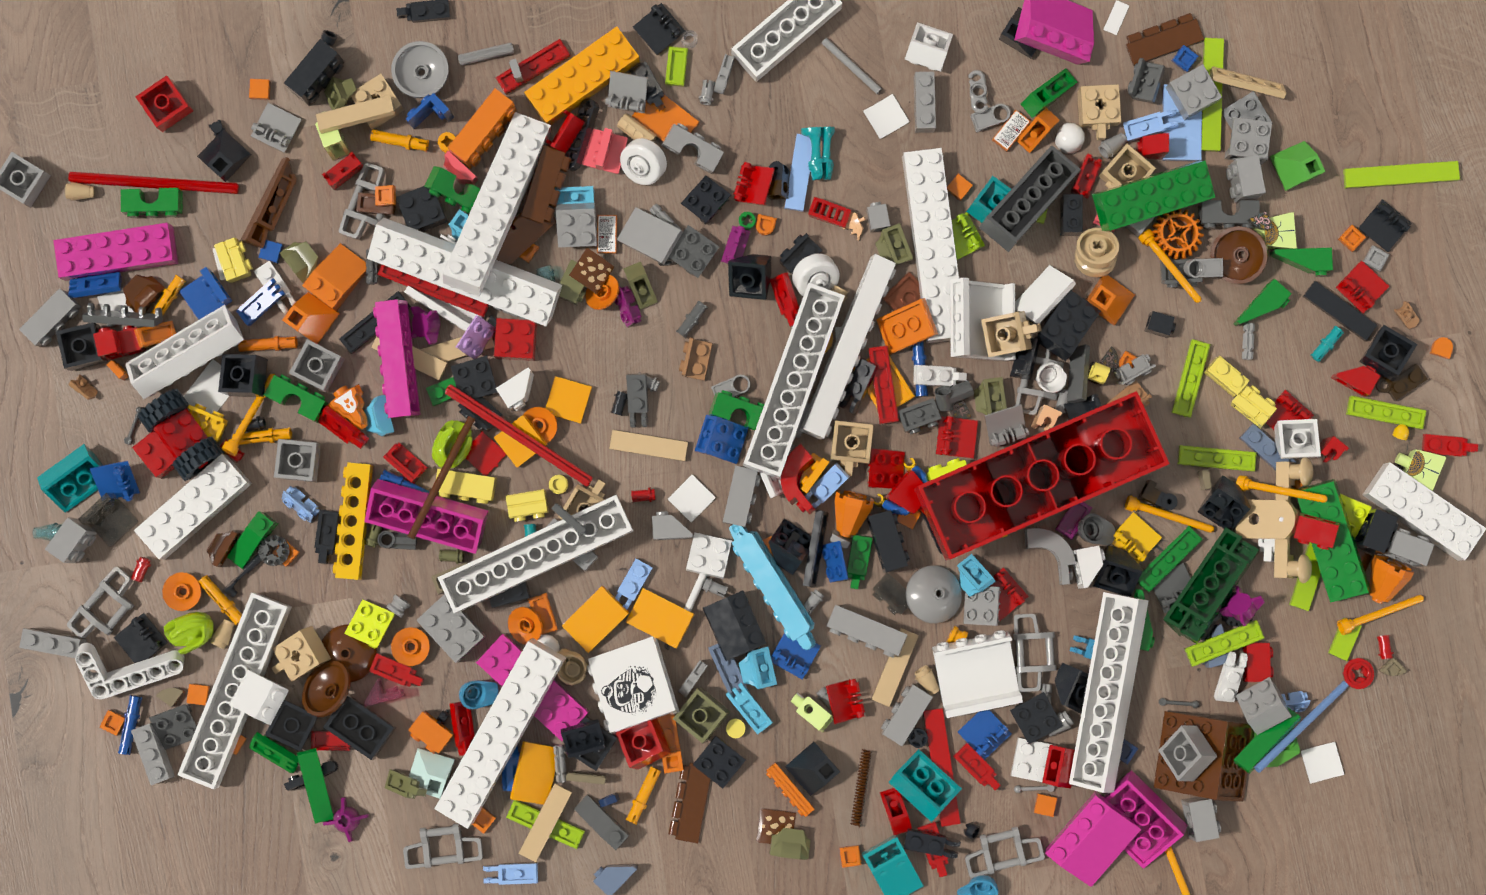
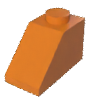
(1037, 130)

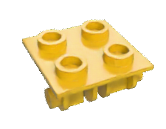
(1136, 537)

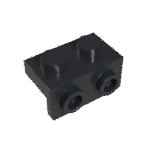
(583, 739)

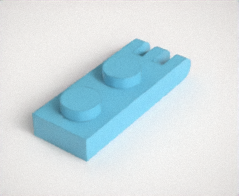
(749, 709)

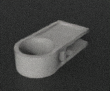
(724, 74)
(987, 119)
(1207, 267)
(728, 385)
(692, 678)

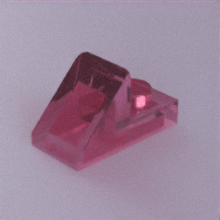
(377, 694)

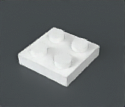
(708, 555)
(1030, 760)

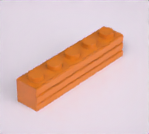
(789, 790)

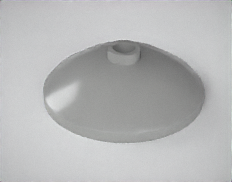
(413, 59)
(922, 594)

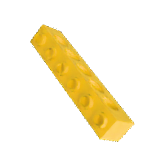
(354, 570)

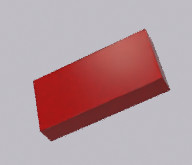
(327, 742)

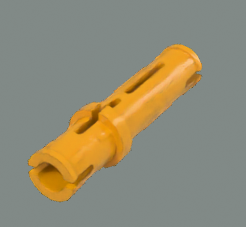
(408, 141)
(169, 294)
(270, 435)
(227, 606)
(643, 795)

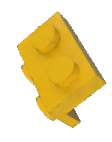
(211, 424)

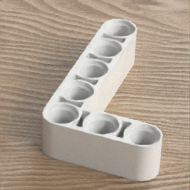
(126, 673)

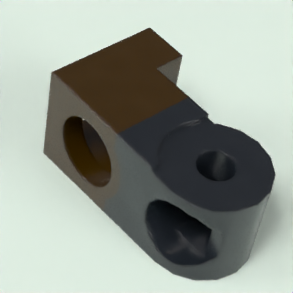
(780, 181)
(1157, 497)

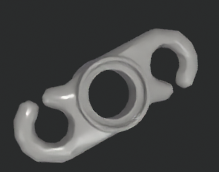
(978, 84)

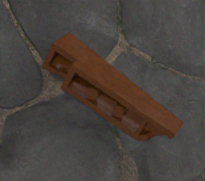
(270, 205)

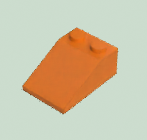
(336, 276)

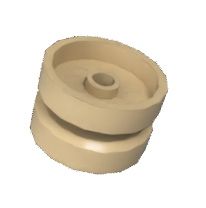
(1096, 252)

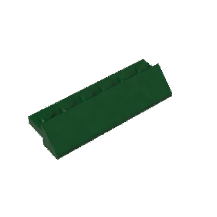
(1210, 586)

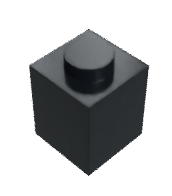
(1160, 324)

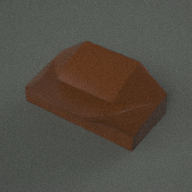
(142, 292)
(222, 546)

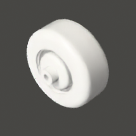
(643, 161)
(817, 270)

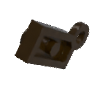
(1403, 383)

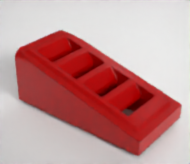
(819, 216)

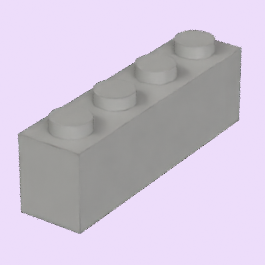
(866, 630)

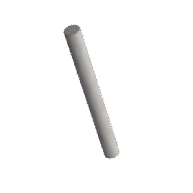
(852, 66)

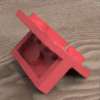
(604, 150)

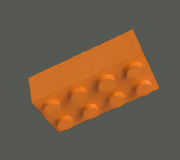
(482, 129)

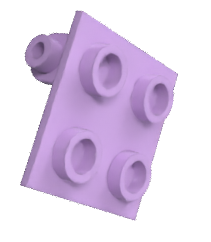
(476, 337)

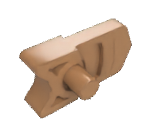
(1407, 315)
(83, 387)

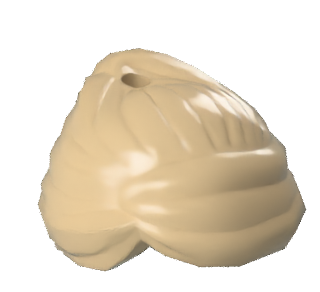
(574, 670)

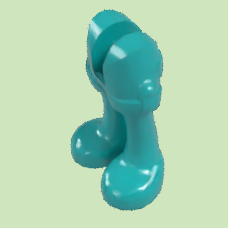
(820, 166)

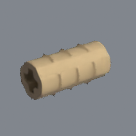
(635, 129)

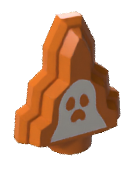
(350, 405)

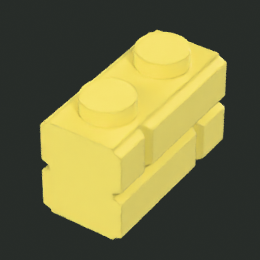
(233, 260)
(1226, 376)
(1254, 406)
(527, 504)

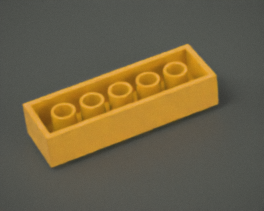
(582, 76)

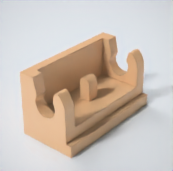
(1046, 415)

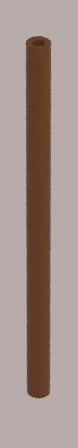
(441, 477)

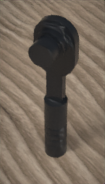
(229, 589)

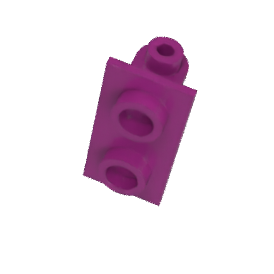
(736, 243)
(628, 314)

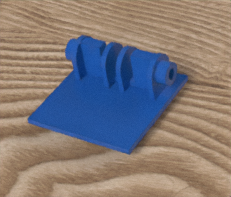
(115, 479)
(834, 561)
(792, 657)
(984, 733)

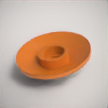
(605, 296)
(545, 416)
(172, 591)
(520, 629)
(400, 648)

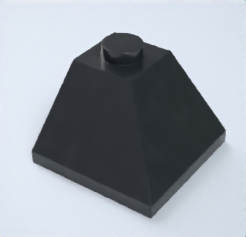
(749, 276)
(1118, 572)
(1071, 687)

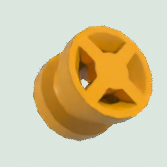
(442, 138)
(956, 634)

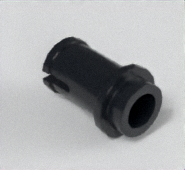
(619, 403)
(256, 424)

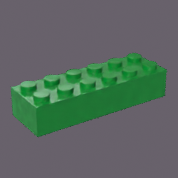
(1153, 195)
(1342, 564)

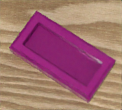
(1070, 520)

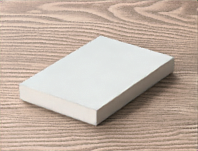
(1044, 294)

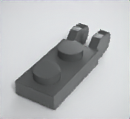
(637, 398)

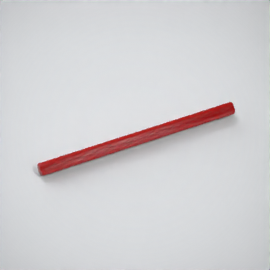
(153, 182)
(518, 435)

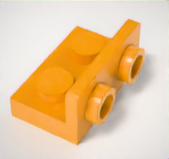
(812, 473)

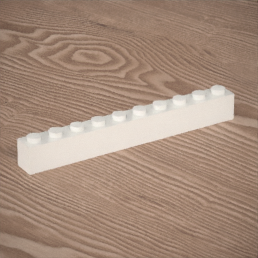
(847, 347)

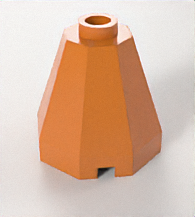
(851, 511)
(1387, 578)

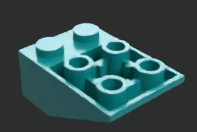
(892, 868)

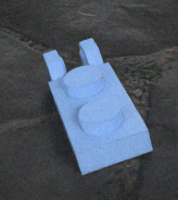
(1149, 125)
(827, 485)
(633, 582)
(513, 873)

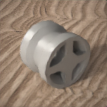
(398, 605)

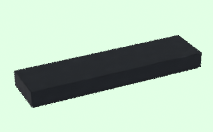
(1339, 310)
(364, 329)
(815, 548)

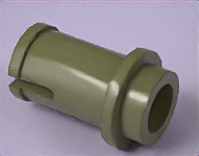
(372, 538)
(451, 555)

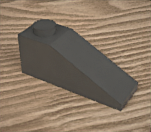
(602, 822)

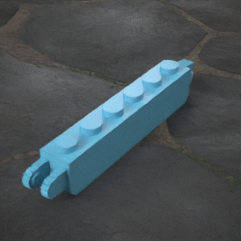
(774, 585)

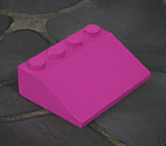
(1057, 29)
(1157, 821)
(1092, 839)

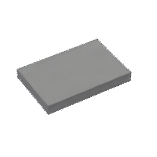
(649, 235)

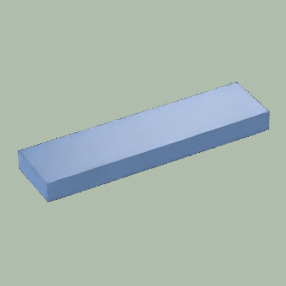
(799, 174)

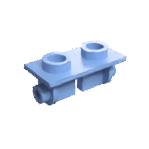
(294, 498)
(1297, 701)

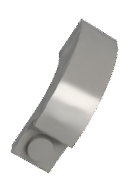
(1057, 546)

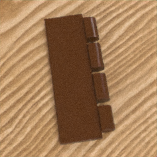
(1168, 40)
(545, 179)
(521, 238)
(692, 807)

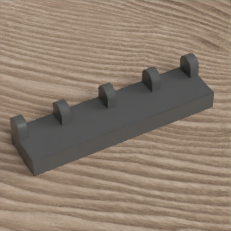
(122, 317)

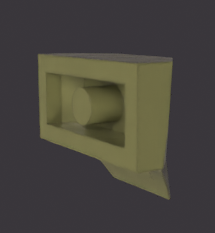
(339, 92)
(893, 245)
(300, 259)
(990, 396)
(790, 844)

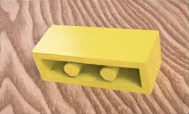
(468, 486)

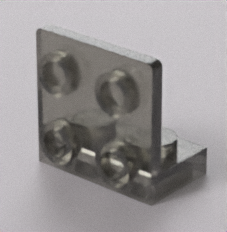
(109, 518)

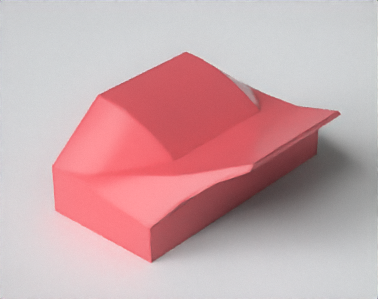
(462, 173)

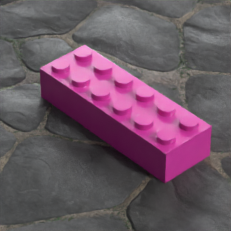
(116, 251)
(397, 358)
(446, 522)
(558, 706)

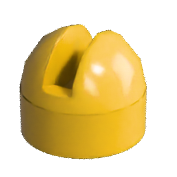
(1401, 432)

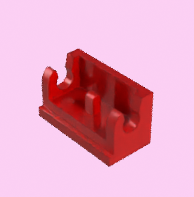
(566, 133)
(343, 171)
(1087, 176)
(1332, 446)
(405, 462)

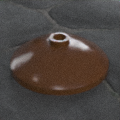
(1230, 244)
(360, 654)
(326, 689)

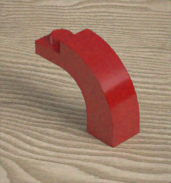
(794, 467)

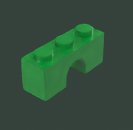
(441, 184)
(168, 203)
(281, 390)
(725, 404)

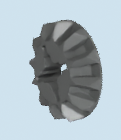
(283, 550)

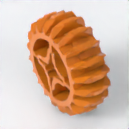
(1181, 239)

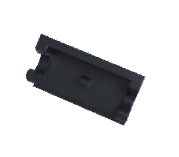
(1025, 361)

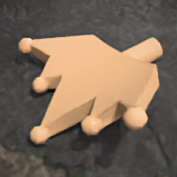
(855, 224)

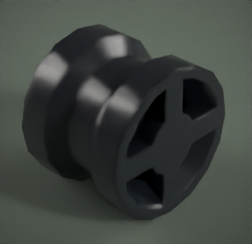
(920, 736)

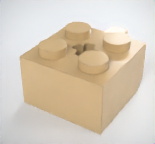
(375, 89)
(1089, 113)
(1124, 160)
(1018, 333)
(851, 456)
(584, 497)
(300, 654)

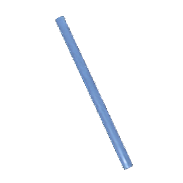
(1301, 726)

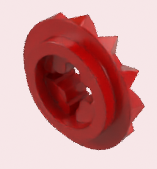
(1366, 669)

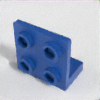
(429, 104)
(205, 294)
(721, 439)

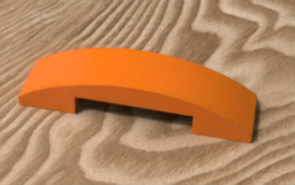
(673, 761)

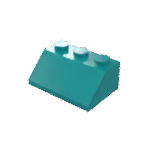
(988, 199)
(70, 478)
(925, 785)

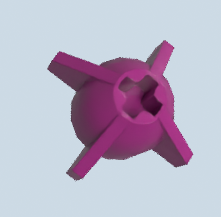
(425, 324)
(1242, 606)
(346, 819)

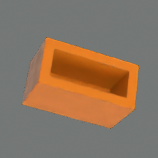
(433, 734)

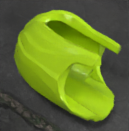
(445, 440)
(189, 630)

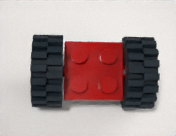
(180, 433)

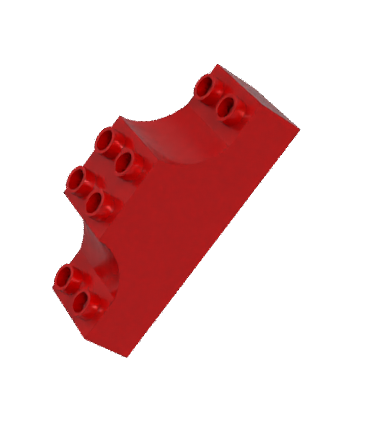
(1041, 476)

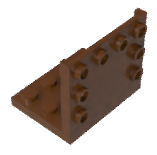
(1223, 777)

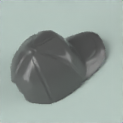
(1096, 530)

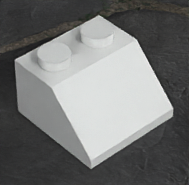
(928, 47)
(517, 390)
(1297, 438)
(1087, 564)
(259, 697)

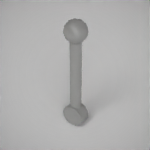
(1018, 789)

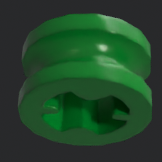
(744, 215)

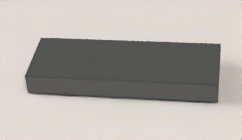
(1078, 374)

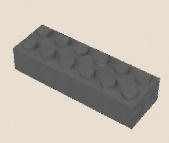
(1029, 198)

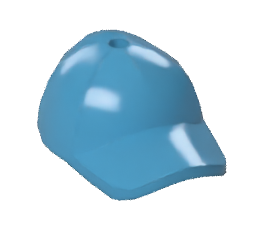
(480, 695)
(979, 886)

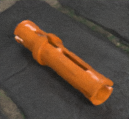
(276, 343)

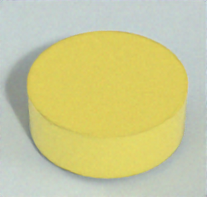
(558, 484)
(735, 728)

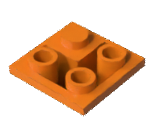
(1110, 298)
(311, 317)

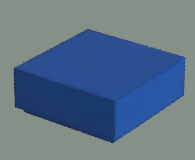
(1185, 58)
(271, 251)

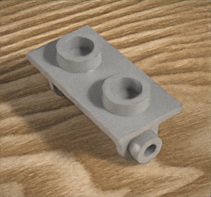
(1141, 367)

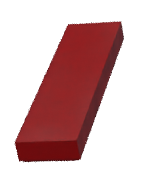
(534, 65)
(883, 385)

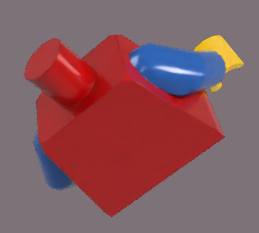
(902, 497)

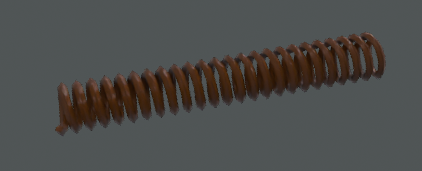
(864, 766)

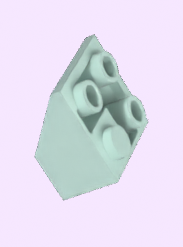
(432, 771)

